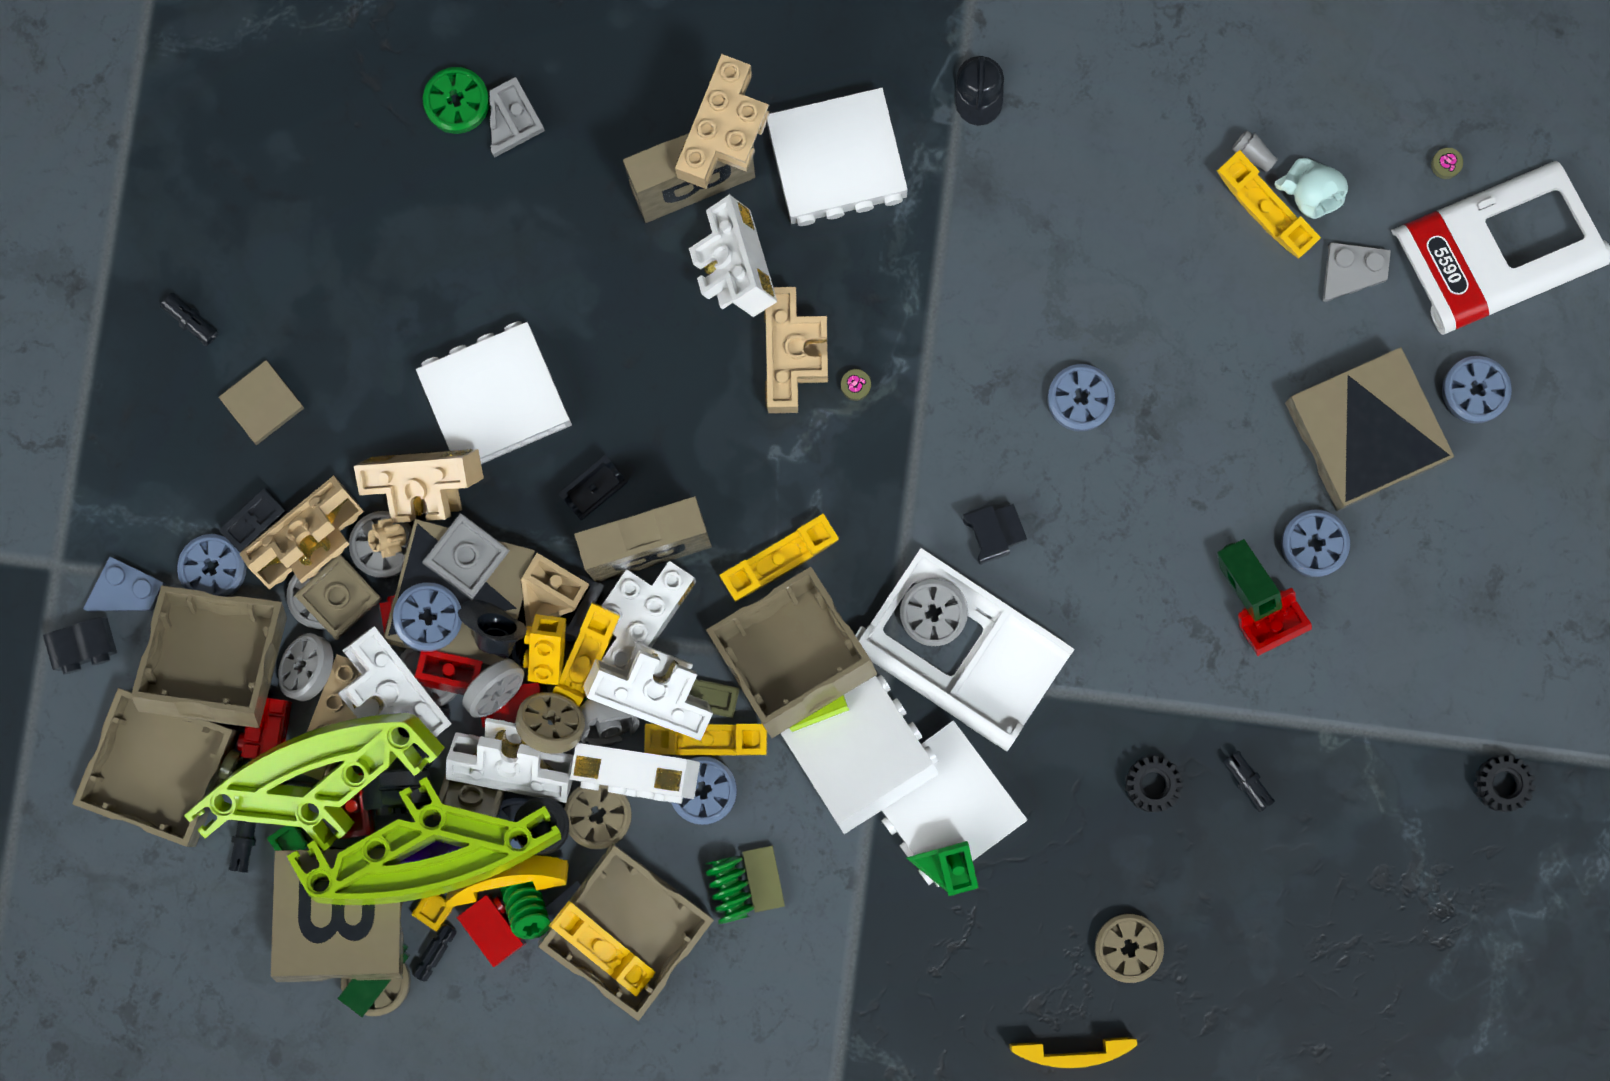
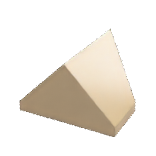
(550, 589)

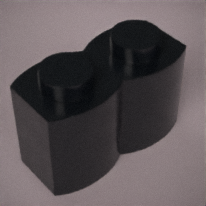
(80, 644)

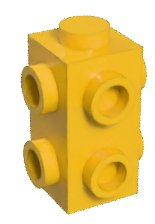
(545, 650)

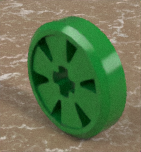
(439, 94)

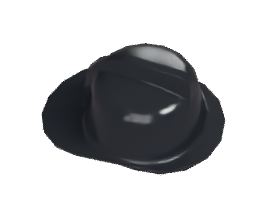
(979, 90)
(493, 628)

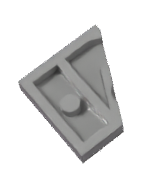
(511, 117)
(1354, 268)

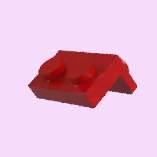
(1276, 627)

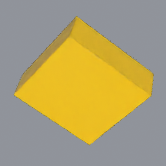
(432, 911)

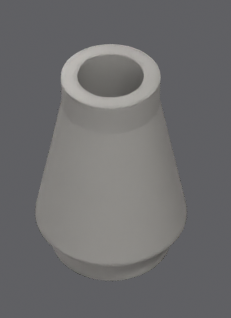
(1255, 151)

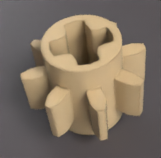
(386, 538)

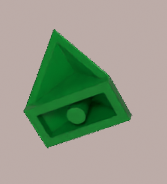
(948, 867)

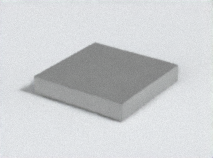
(465, 556)

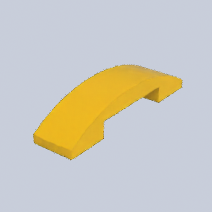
(1266, 206)
(779, 558)
(590, 645)
(716, 741)
(542, 870)
(602, 948)
(1112, 1049)

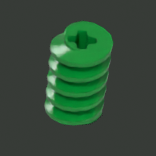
(729, 889)
(525, 910)

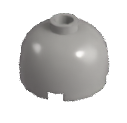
(605, 724)

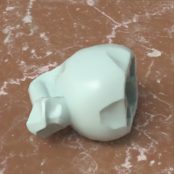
(1315, 187)

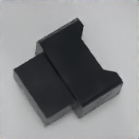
(995, 531)

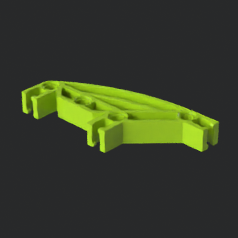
(362, 742)
(371, 881)

